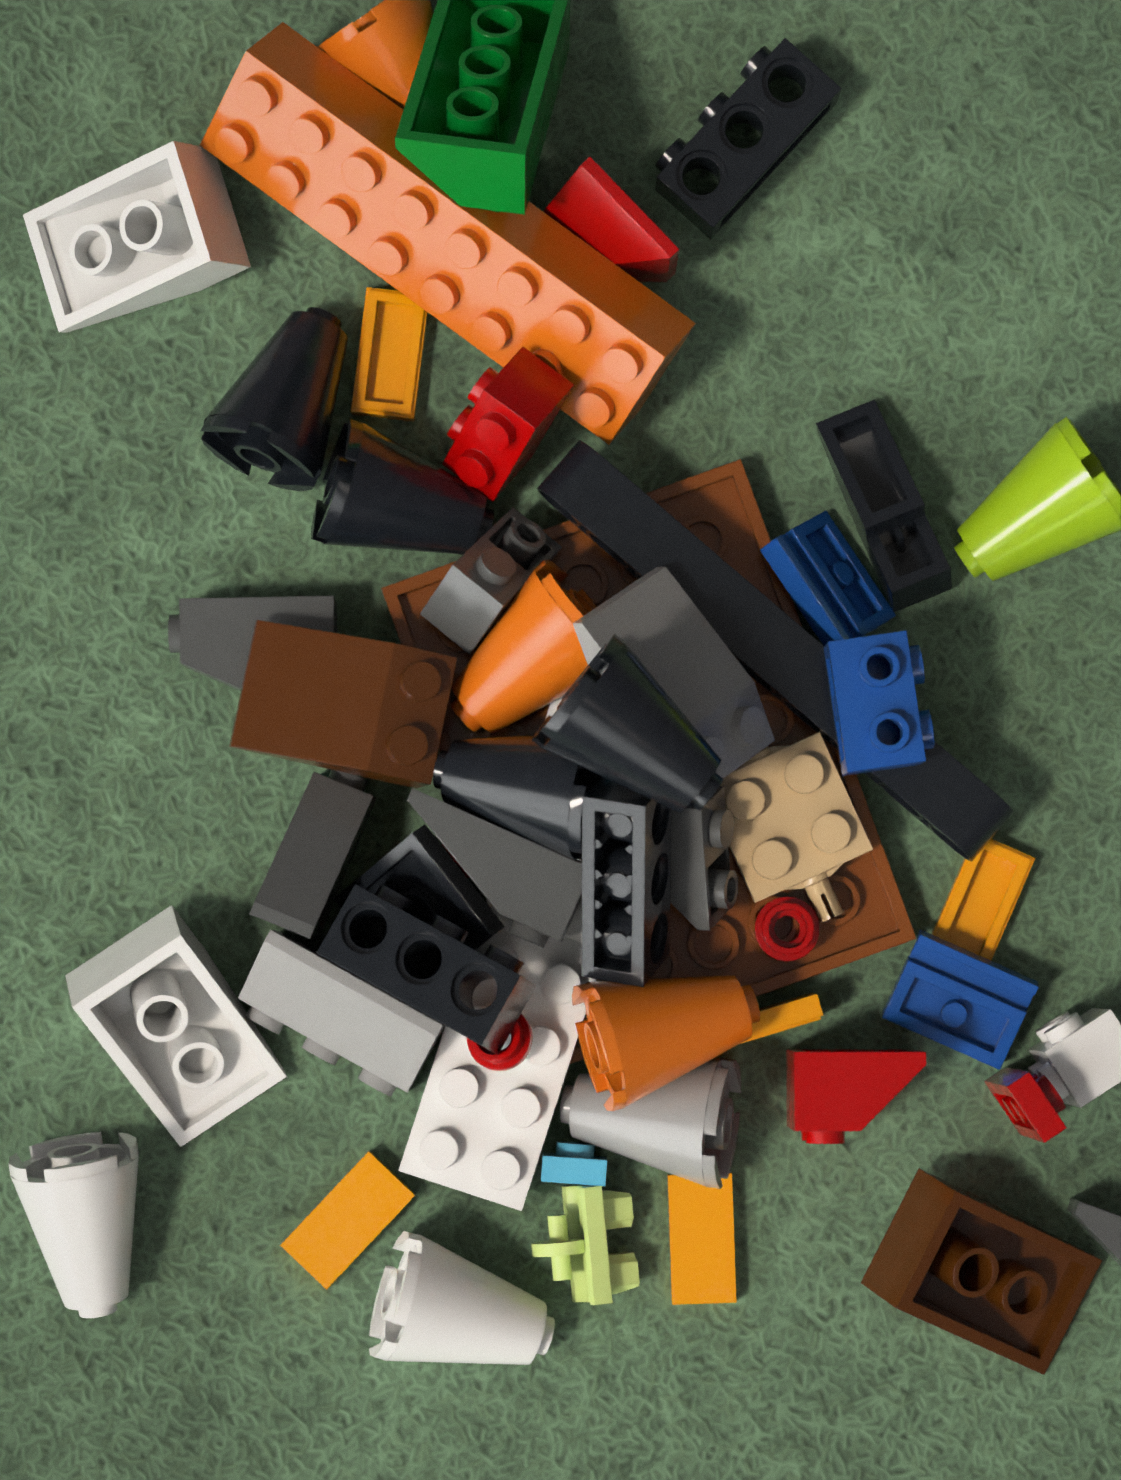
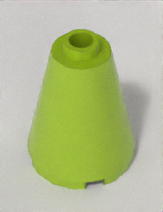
(1042, 507)

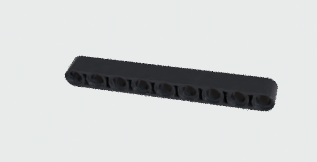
(760, 637)

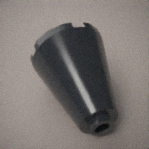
(283, 403)
(394, 499)
(631, 732)
(517, 789)

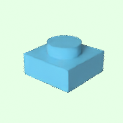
(574, 1165)

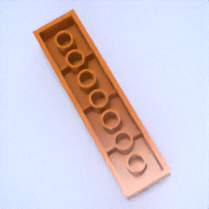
(495, 278)

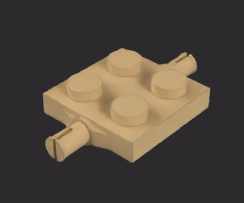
(793, 822)

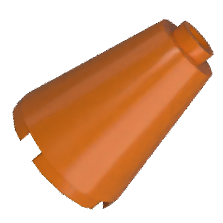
(384, 46)
(526, 656)
(659, 1031)

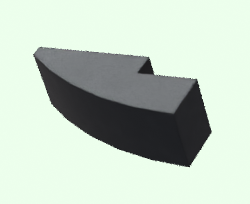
(885, 506)

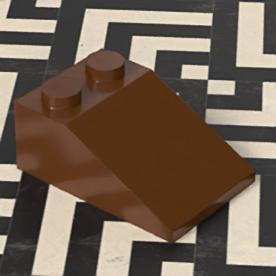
(343, 703)
(980, 1272)

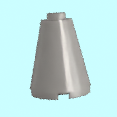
(677, 1129)

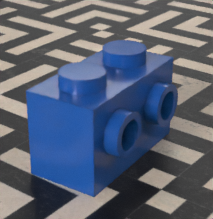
(877, 702)

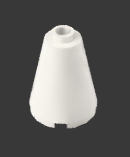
(82, 1215)
(454, 1311)

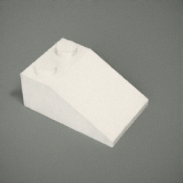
(137, 237)
(173, 1026)

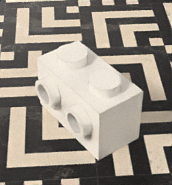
(1079, 1054)

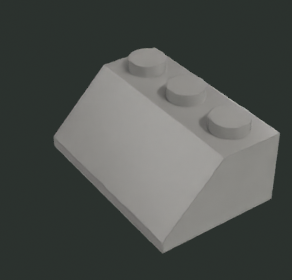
(338, 1014)

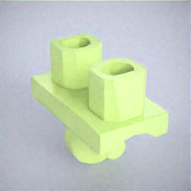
(580, 1244)

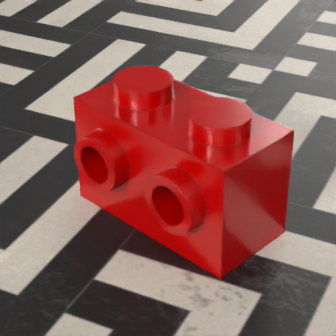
(506, 422)

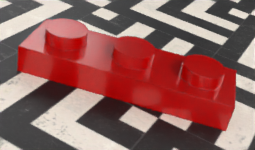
(1028, 1102)

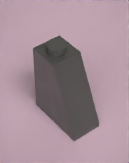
(218, 632)
(315, 854)

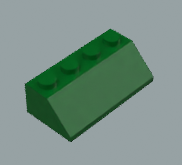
(485, 98)

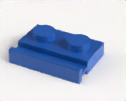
(827, 580)
(960, 999)

